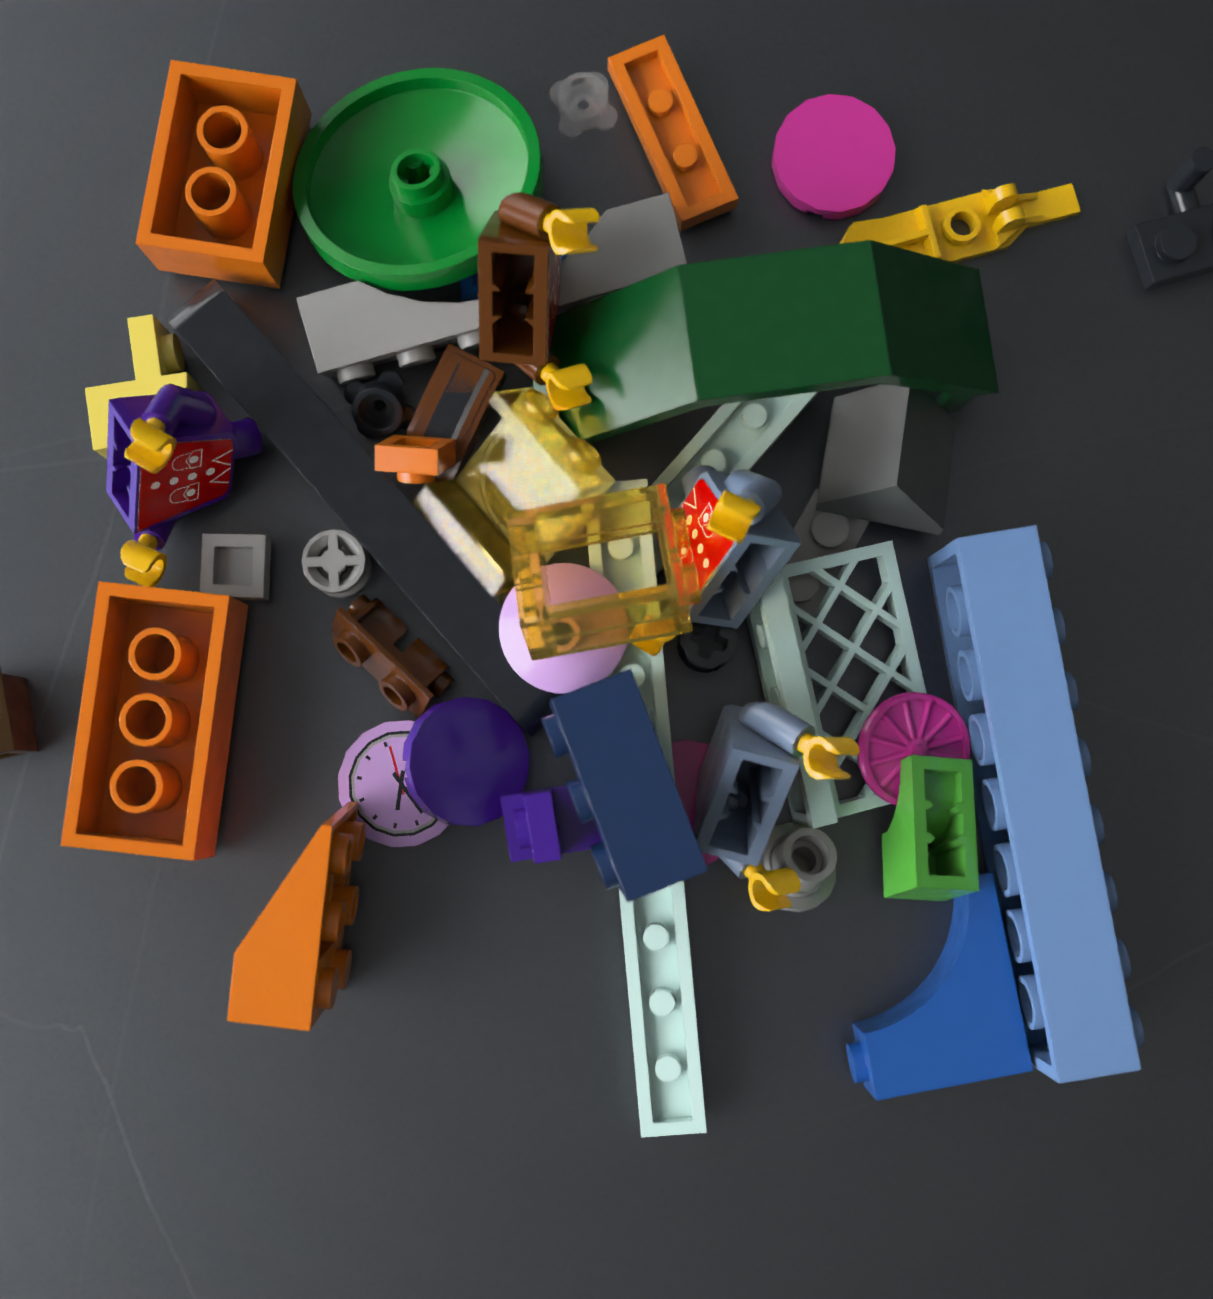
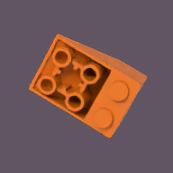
(294, 951)

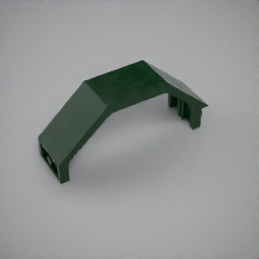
(776, 331)

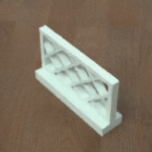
(789, 680)

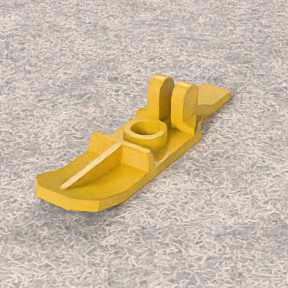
(993, 217)

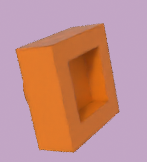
(415, 457)

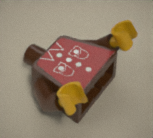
(522, 290)

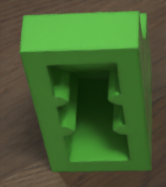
(933, 832)

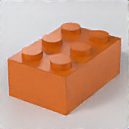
(223, 174)

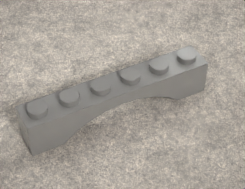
(364, 327)

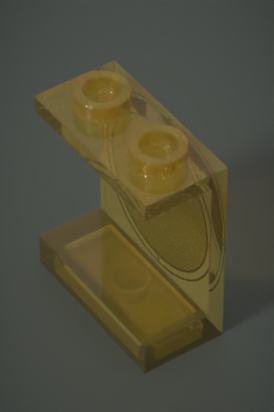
(520, 466)

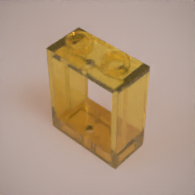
(608, 618)

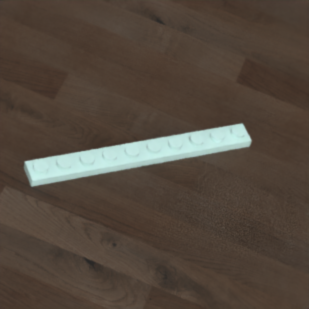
(657, 923)

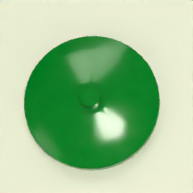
(411, 175)

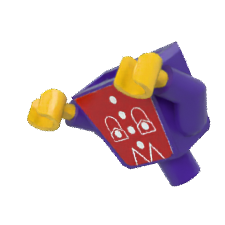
(166, 461)

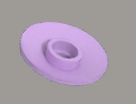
(567, 672)

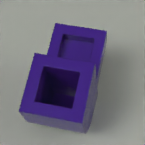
(544, 825)

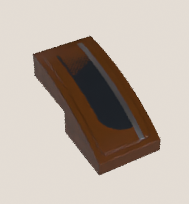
(457, 404)

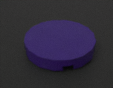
(464, 760)

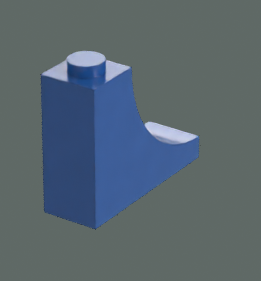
(958, 1022)

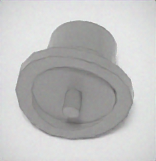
(810, 856)

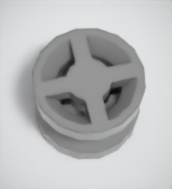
(328, 557)

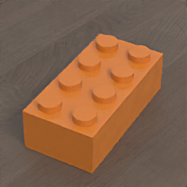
(155, 722)

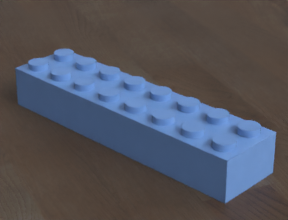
(1035, 802)

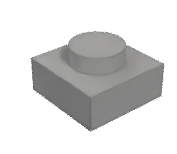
(236, 565)

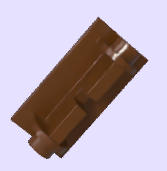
(368, 638)

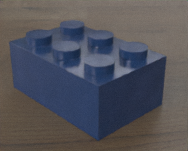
(624, 787)

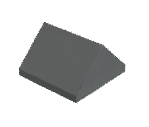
(888, 458)

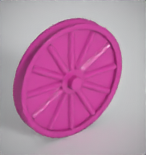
(905, 727)

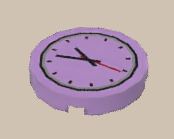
(375, 779)

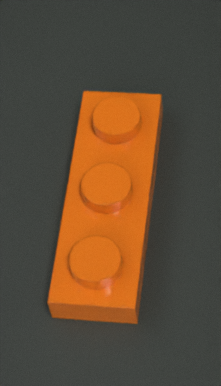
(672, 132)

